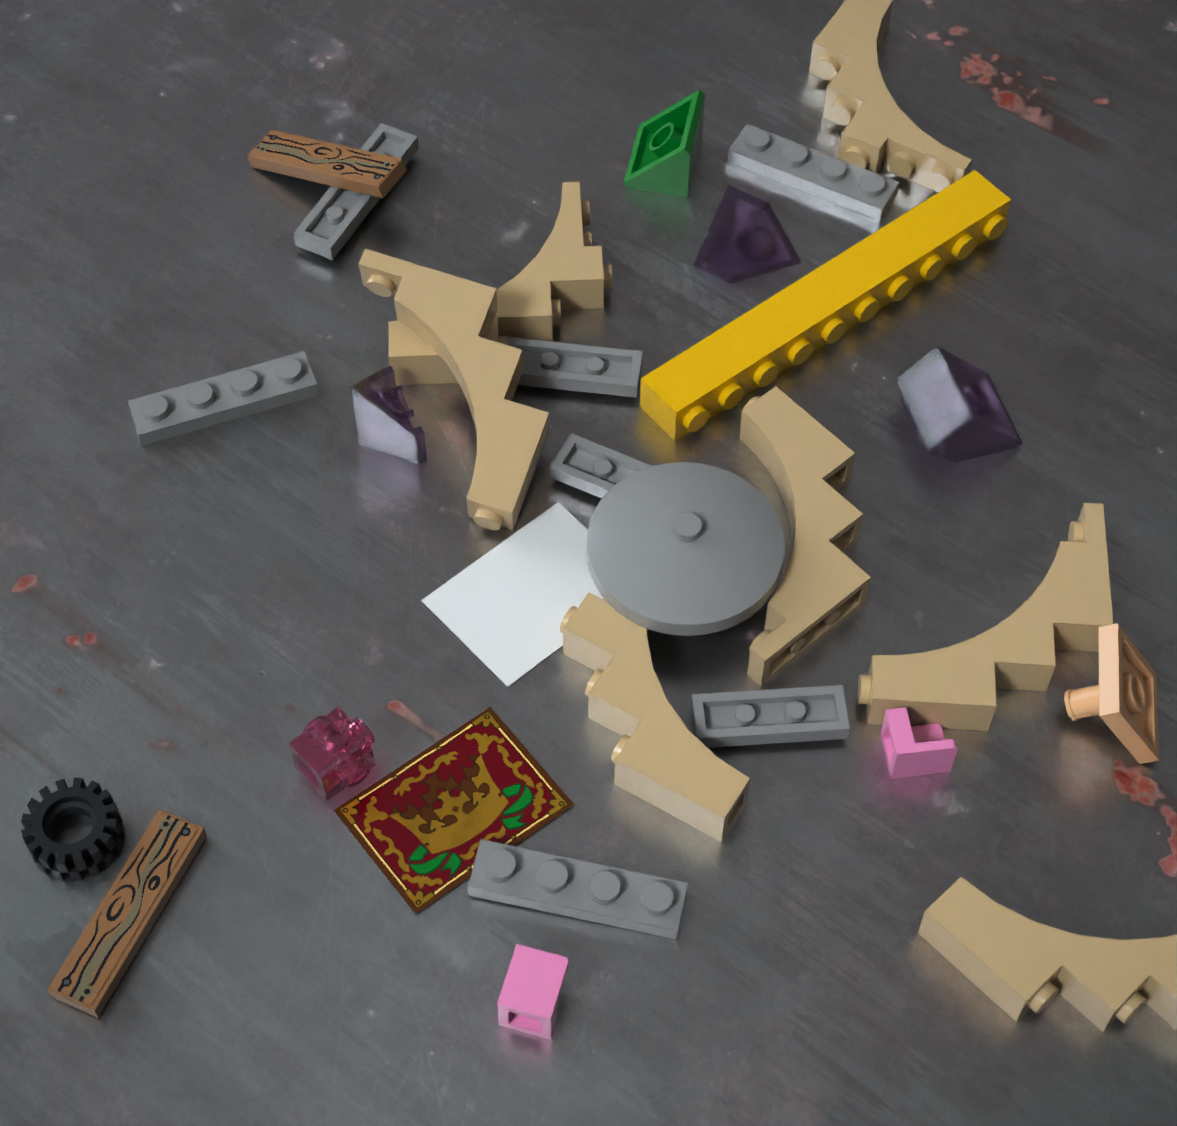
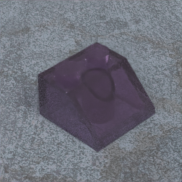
(956, 408)

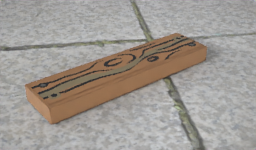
(327, 163)
(127, 913)

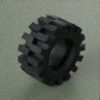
(61, 805)

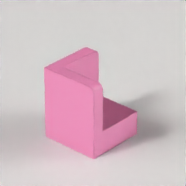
(915, 749)
(532, 991)

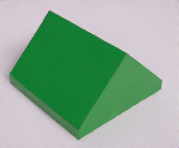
(668, 148)

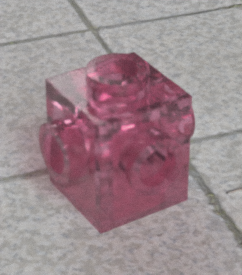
(334, 752)

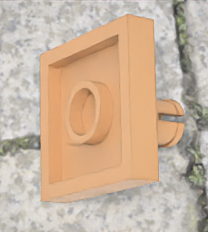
(1124, 695)

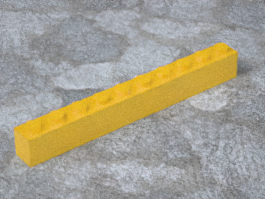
(822, 305)

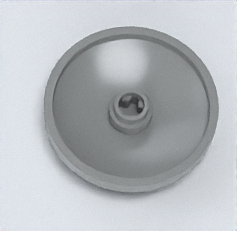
(685, 548)

